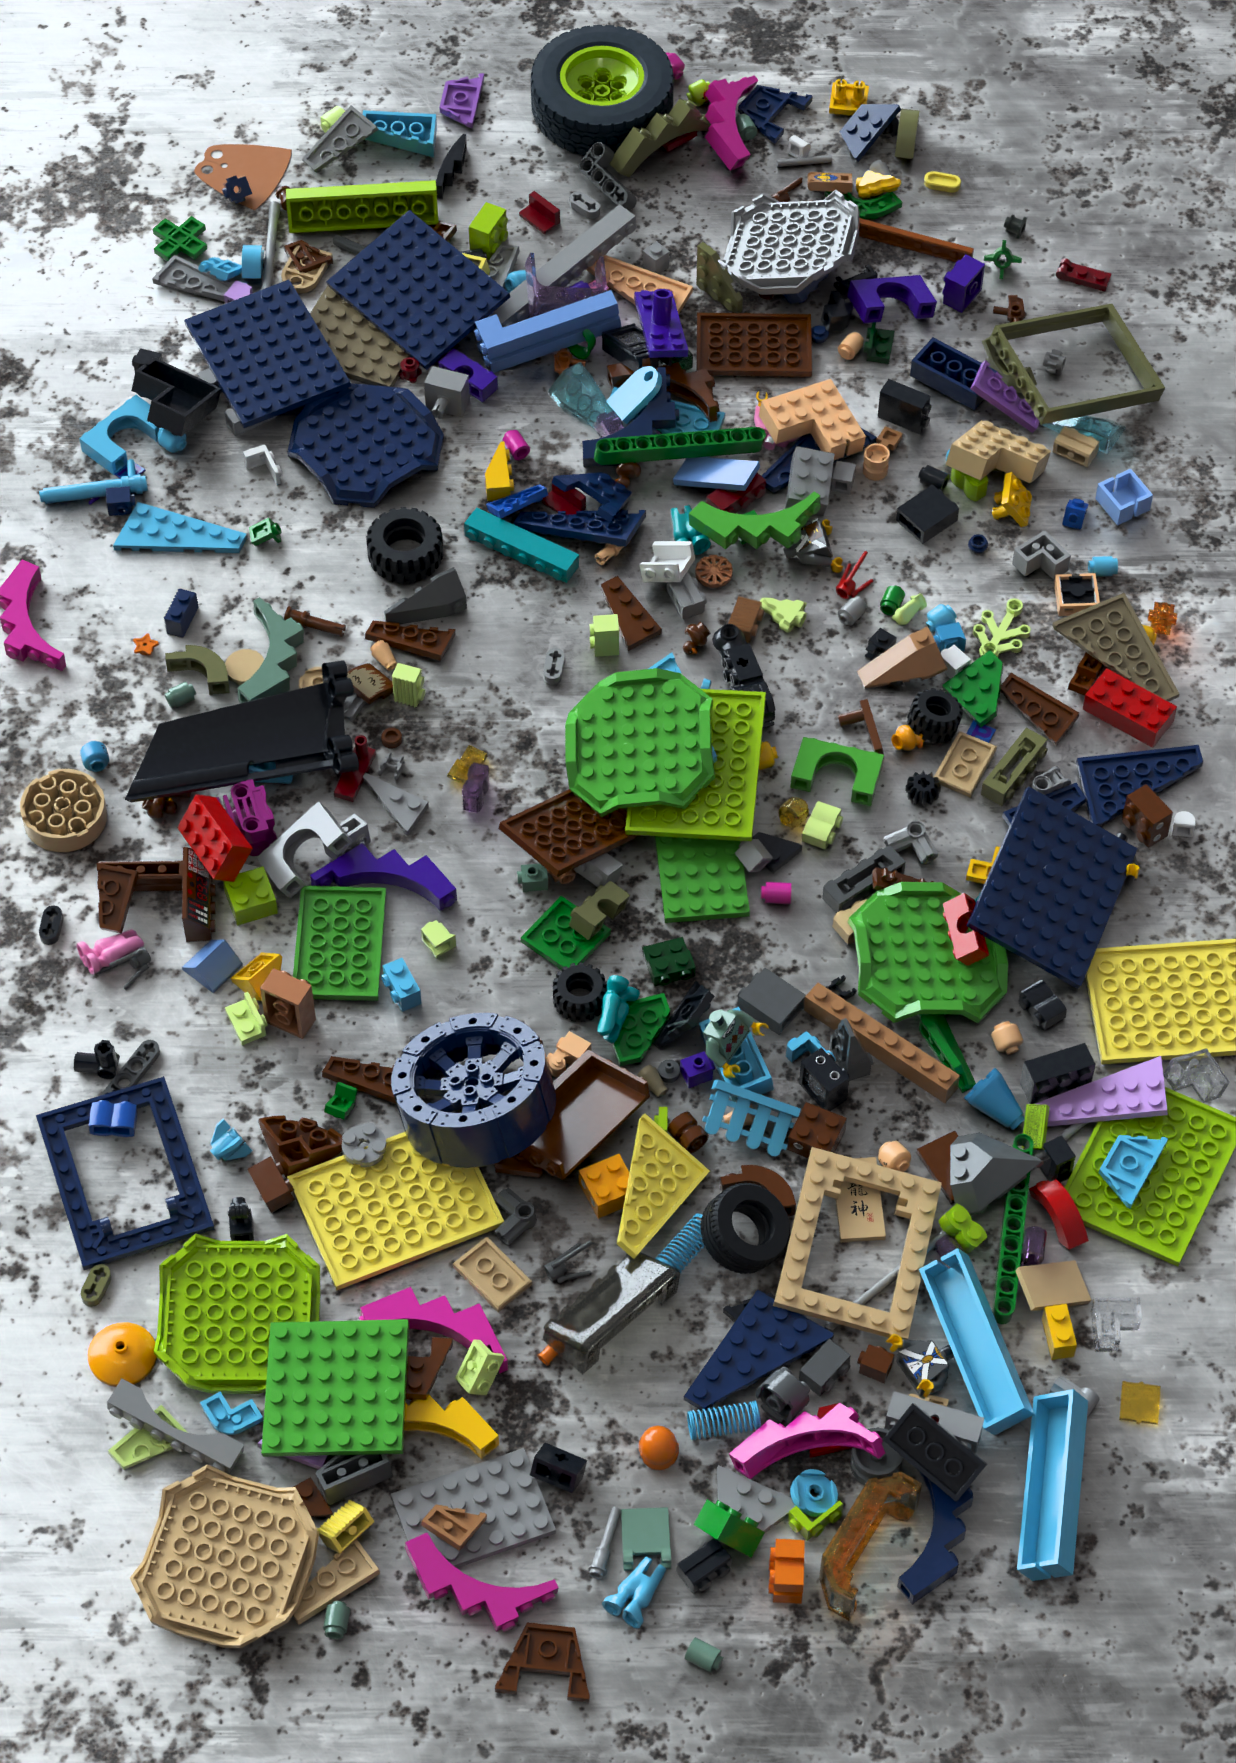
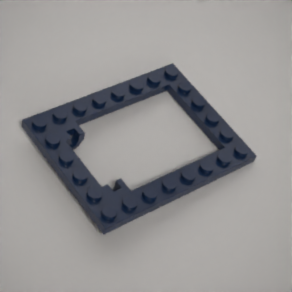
(187, 1210)

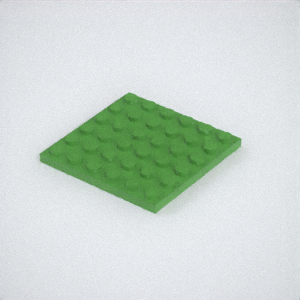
(336, 1388)

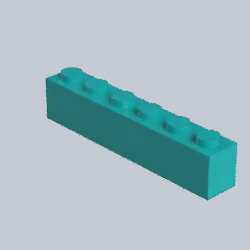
(521, 545)

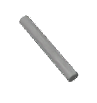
(804, 161)

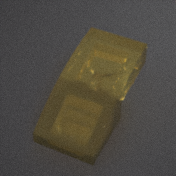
(460, 767)

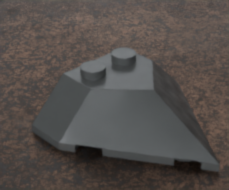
(985, 1170)

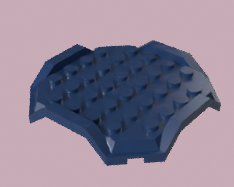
(365, 441)

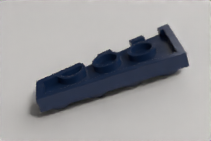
(1068, 796)

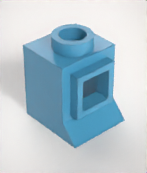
(950, 635)

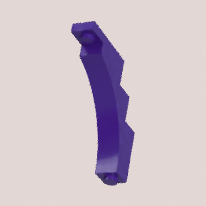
(361, 867)

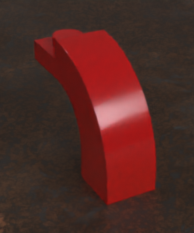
(1062, 1211)

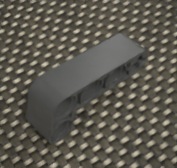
(599, 162)

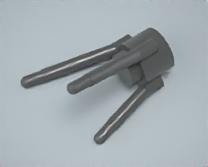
(137, 959)
(557, 1268)

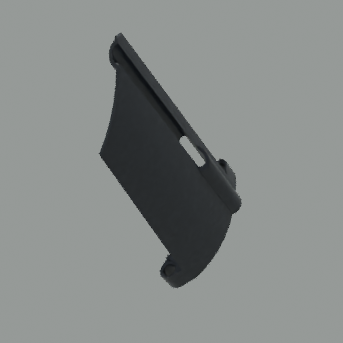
(216, 747)

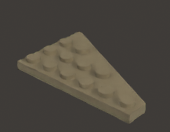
(1118, 641)

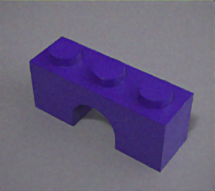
(481, 381)

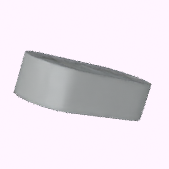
(581, 203)
(550, 665)

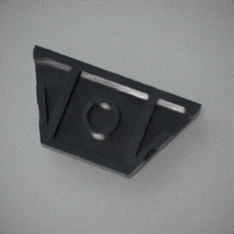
(686, 1014)

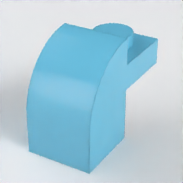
(252, 261)

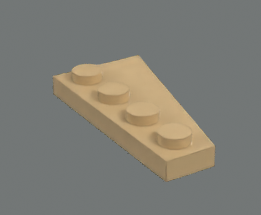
(336, 1580)

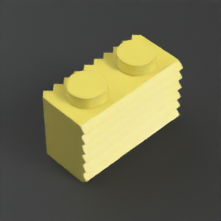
(345, 1526)

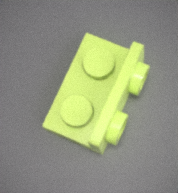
(246, 1019)
(479, 1368)

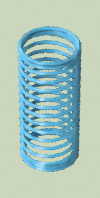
(696, 1223)
(755, 1415)

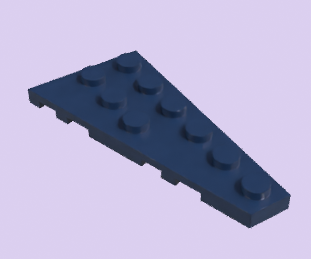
(778, 474)

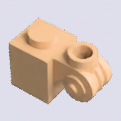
(568, 1051)

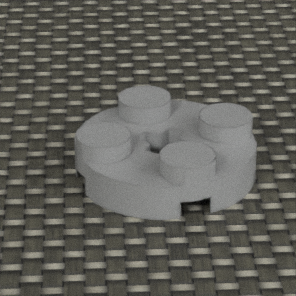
(364, 1133)

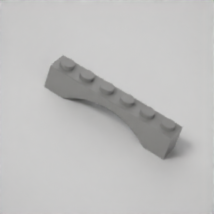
(217, 1450)

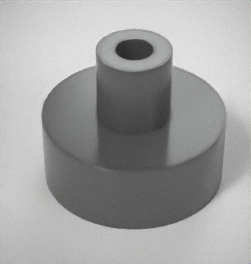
(669, 1071)

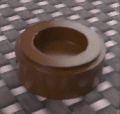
(391, 738)

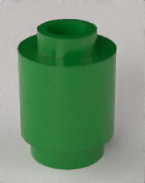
(892, 600)

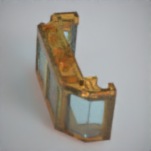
(892, 1496)

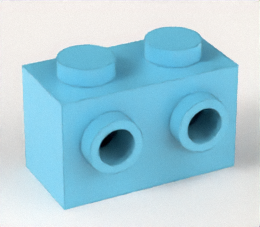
(401, 984)

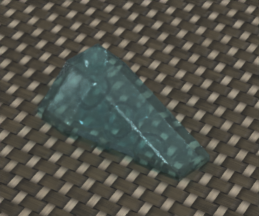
(579, 393)
(1102, 429)

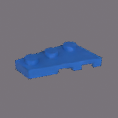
(516, 501)

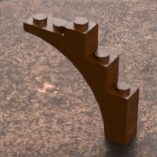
(691, 386)

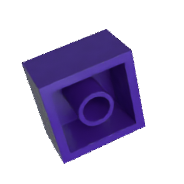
(963, 283)

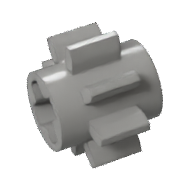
(1054, 361)

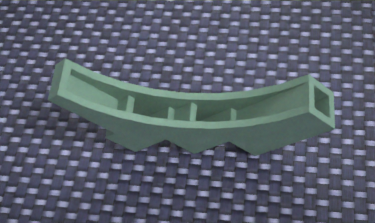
(281, 657)

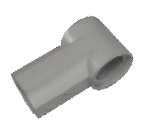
(1063, 1384)

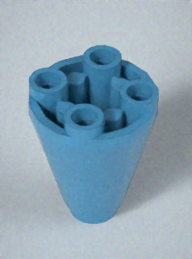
(996, 1100)

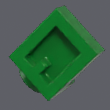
(265, 531)

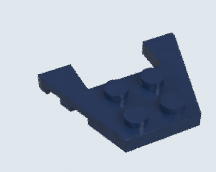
(766, 103)
(600, 487)

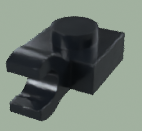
(879, 642)

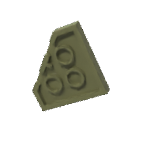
(715, 279)

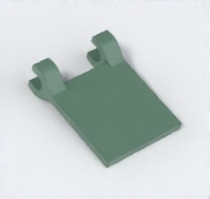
(645, 1533)

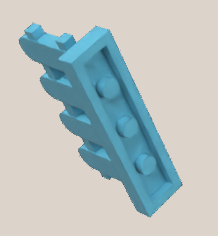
(761, 1117)

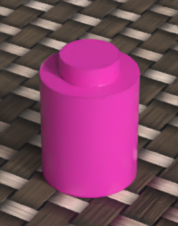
(516, 444)
(776, 893)

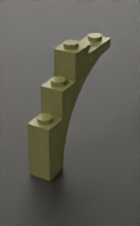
(661, 129)

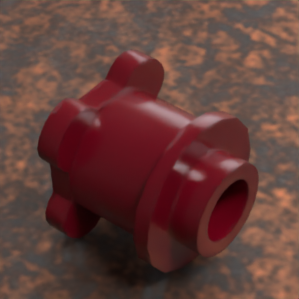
(410, 369)

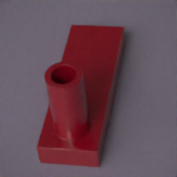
(351, 782)

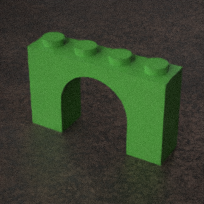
(817, 754)

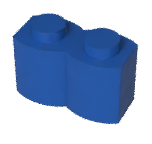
(113, 1119)

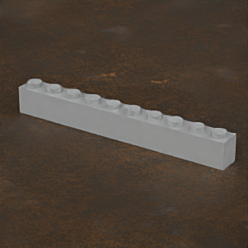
(571, 261)

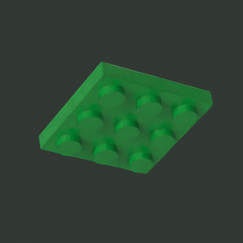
(559, 942)

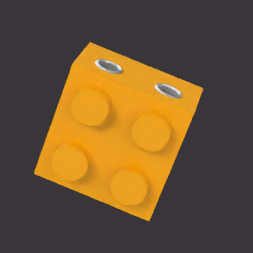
(605, 1185)

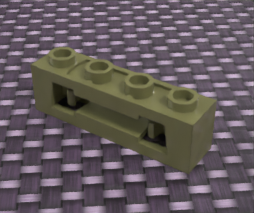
(996, 786)

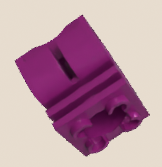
(251, 815)

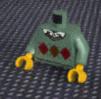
(725, 1036)

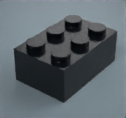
(1057, 1073)

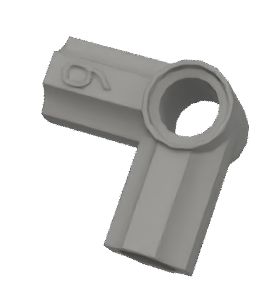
(920, 843)

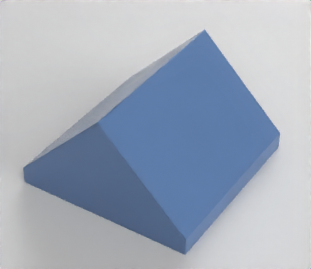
(213, 964)

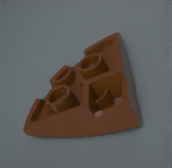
(299, 1143)

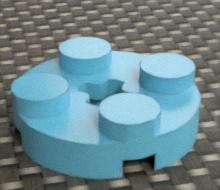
(805, 1501)

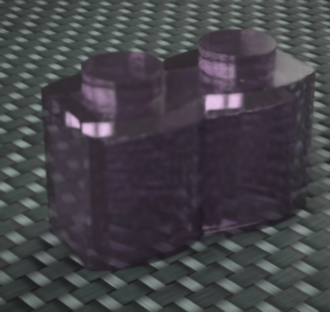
(475, 787)
(1033, 1246)

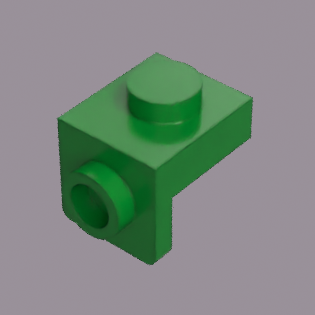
(342, 1101)

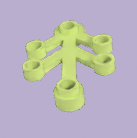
(1001, 633)

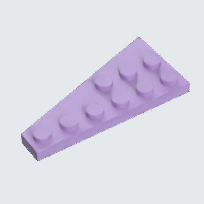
(1123, 1095)

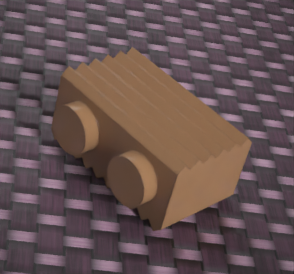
(746, 615)

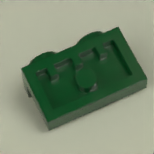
(879, 344)

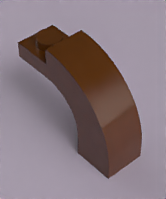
(766, 1179)

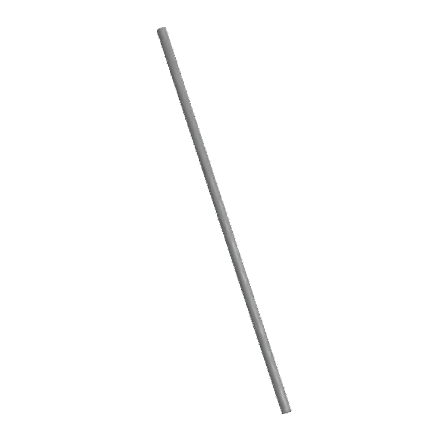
(890, 1277)

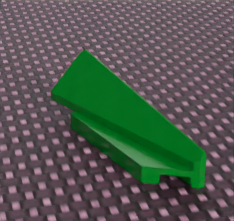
(943, 1043)

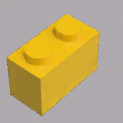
(1059, 1332)

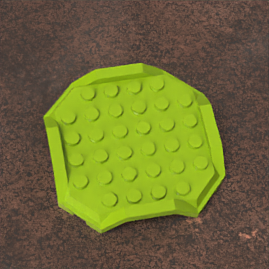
(221, 1306)

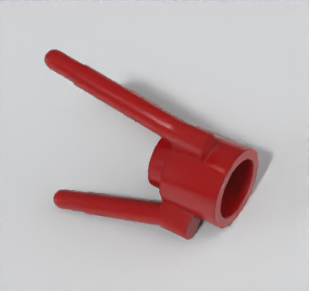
(846, 586)

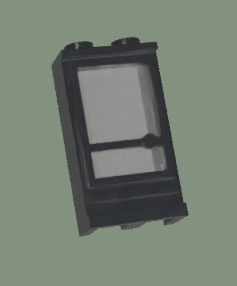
(629, 347)

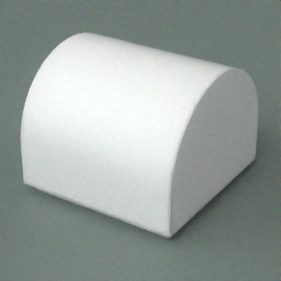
(798, 147)
(1183, 824)

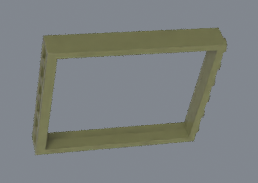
(1121, 335)

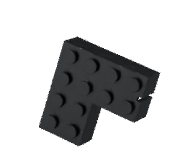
(176, 396)

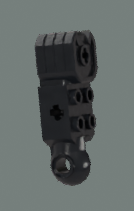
(742, 666)

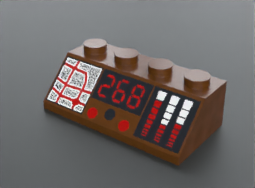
(197, 899)

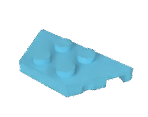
(1130, 1165)

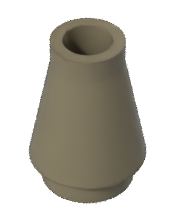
(654, 1080)

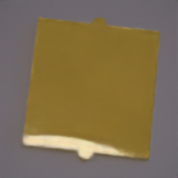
(1139, 1402)

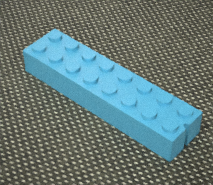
(976, 1342)
(1053, 1485)

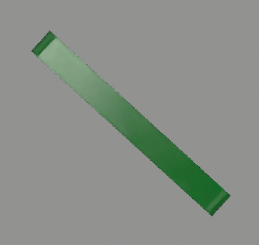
(679, 445)
(1011, 1238)

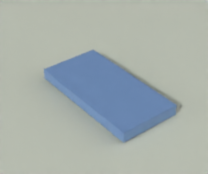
(716, 473)

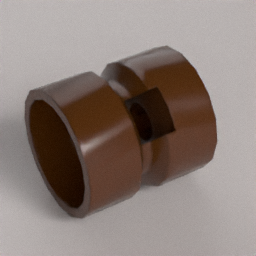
(685, 1129)

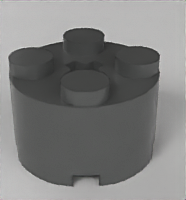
(783, 1395)

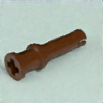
(307, 620)

